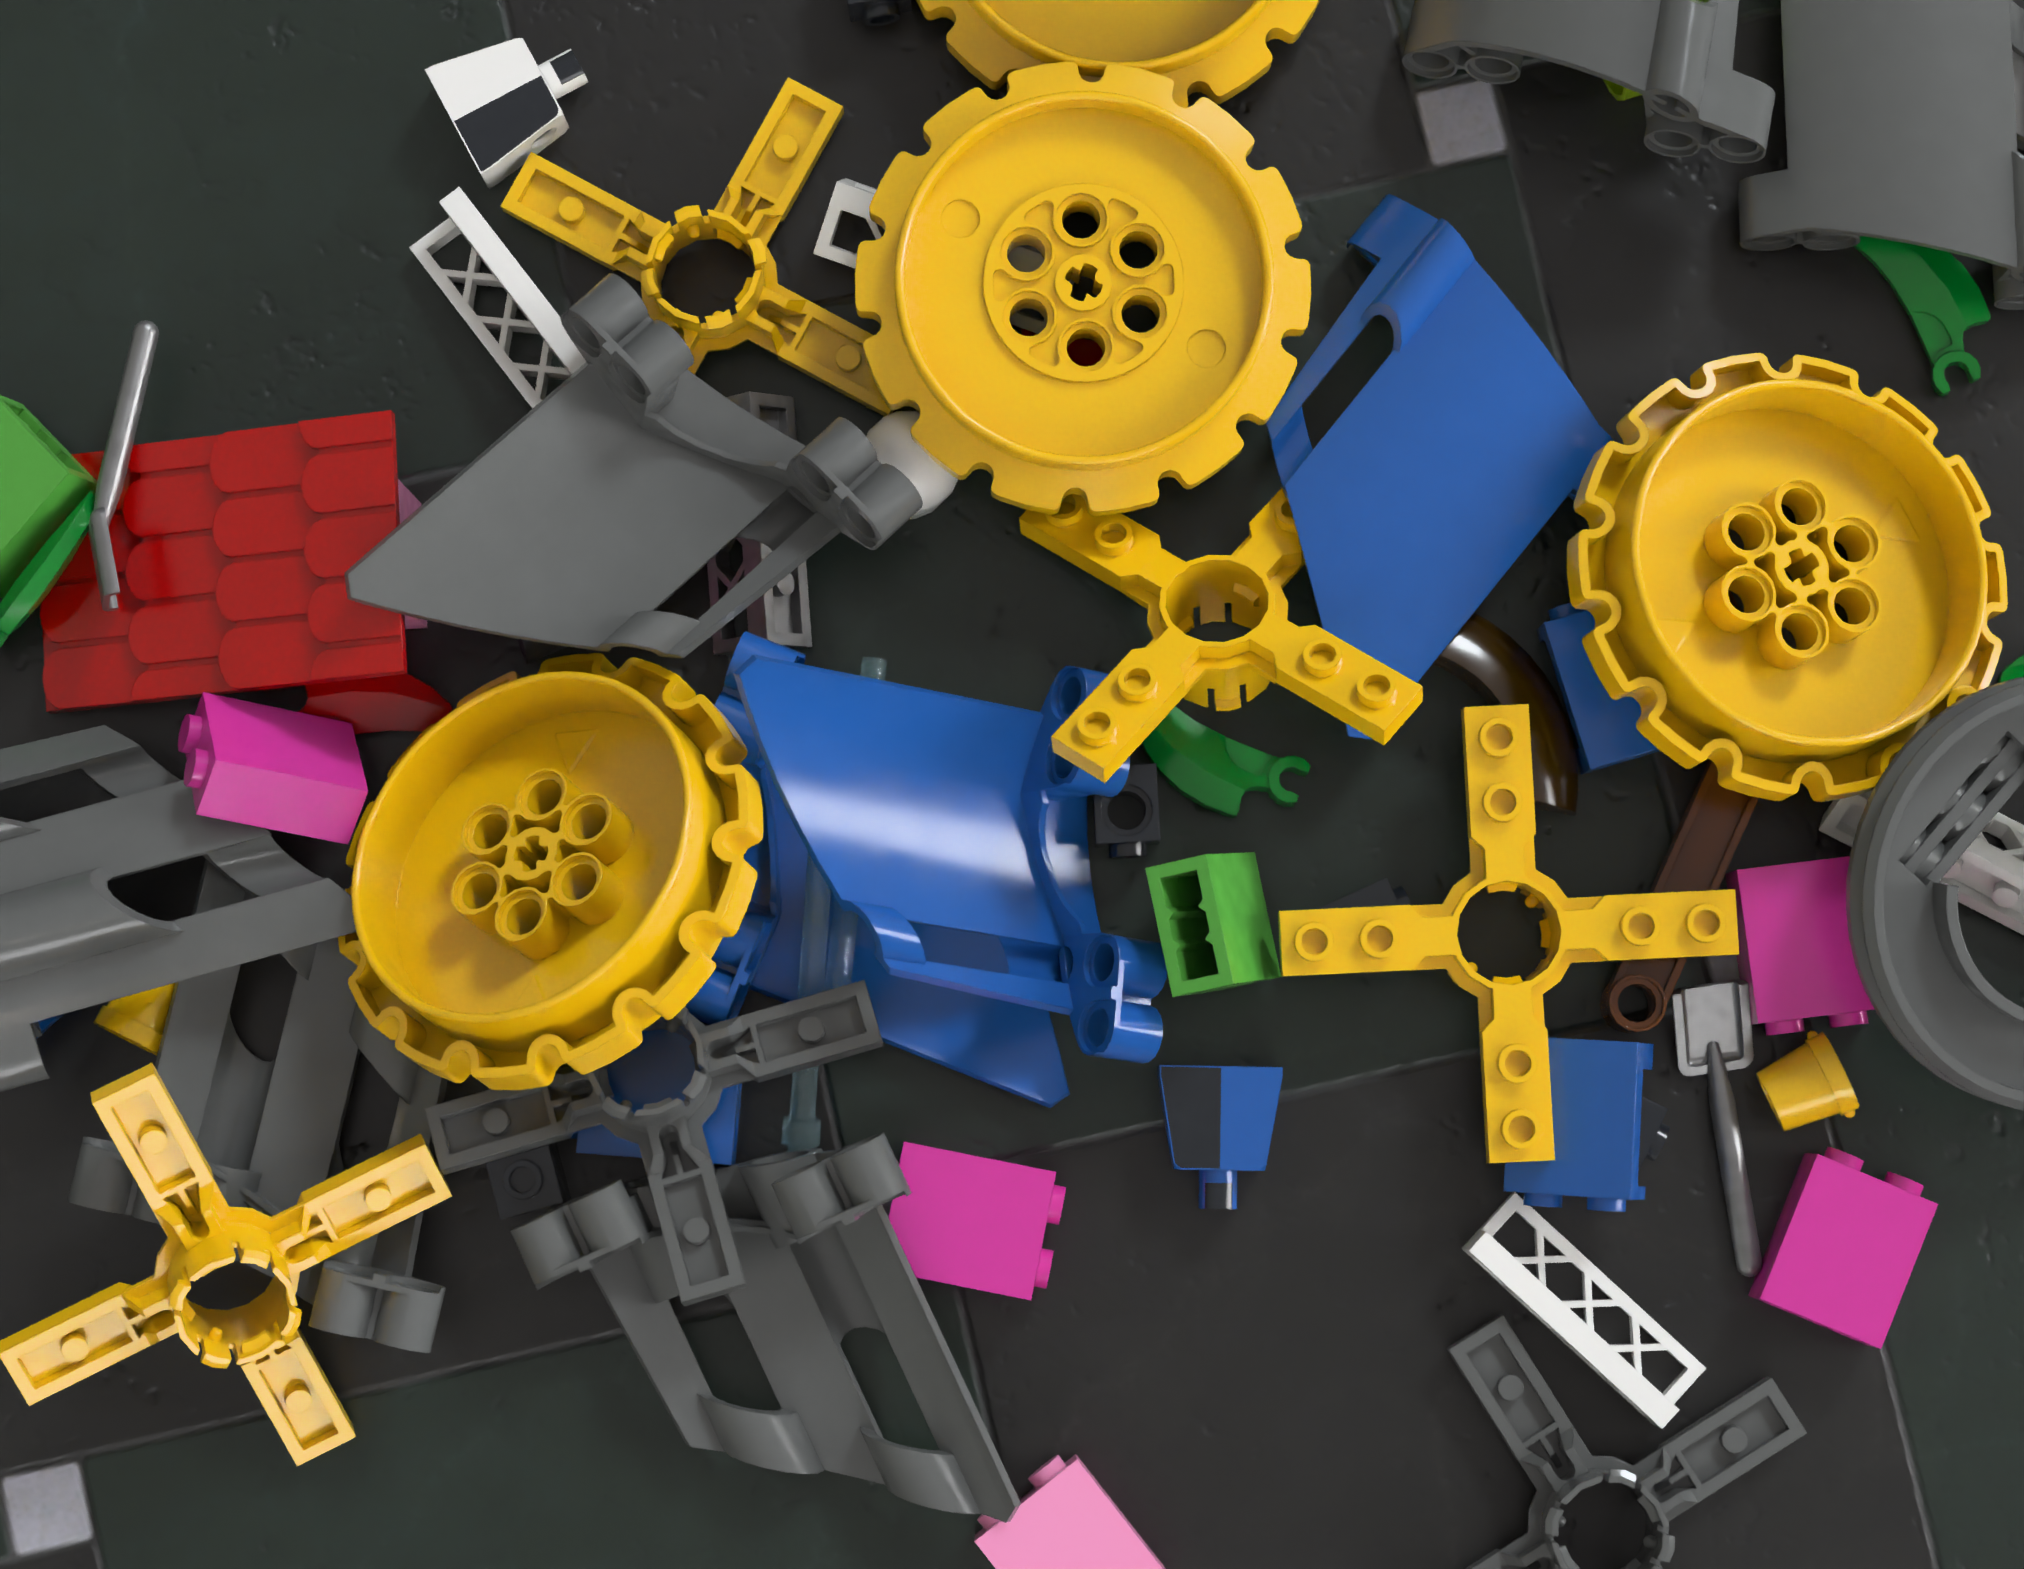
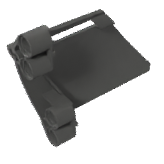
(1663, 49)
(1898, 133)
(623, 497)

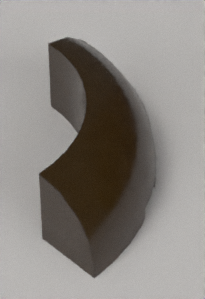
(1508, 675)

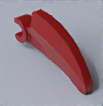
(378, 703)

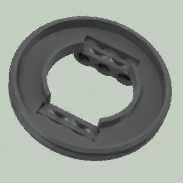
(1907, 921)

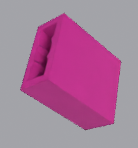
(273, 768)
(1797, 945)
(976, 1220)
(1844, 1246)

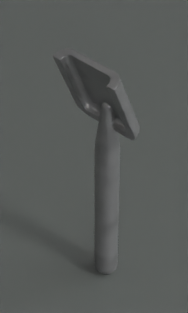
(117, 457)
(1711, 1039)

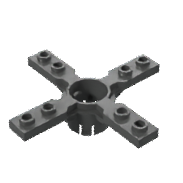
(670, 1131)
(1560, 1465)

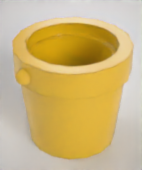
(138, 1017)
(1808, 1084)

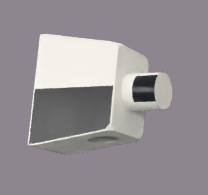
(506, 103)

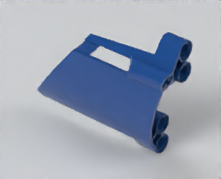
(1438, 457)
(960, 824)
(960, 1030)

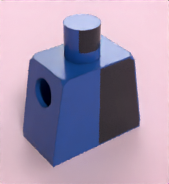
(1219, 1123)

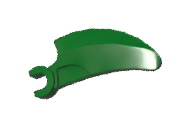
(1937, 298)
(45, 568)
(1216, 768)

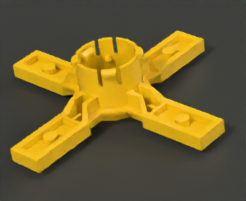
(744, 217)
(1178, 666)
(1572, 931)
(203, 1238)

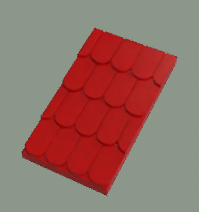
(233, 568)

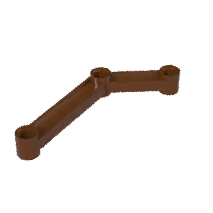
(1692, 863)

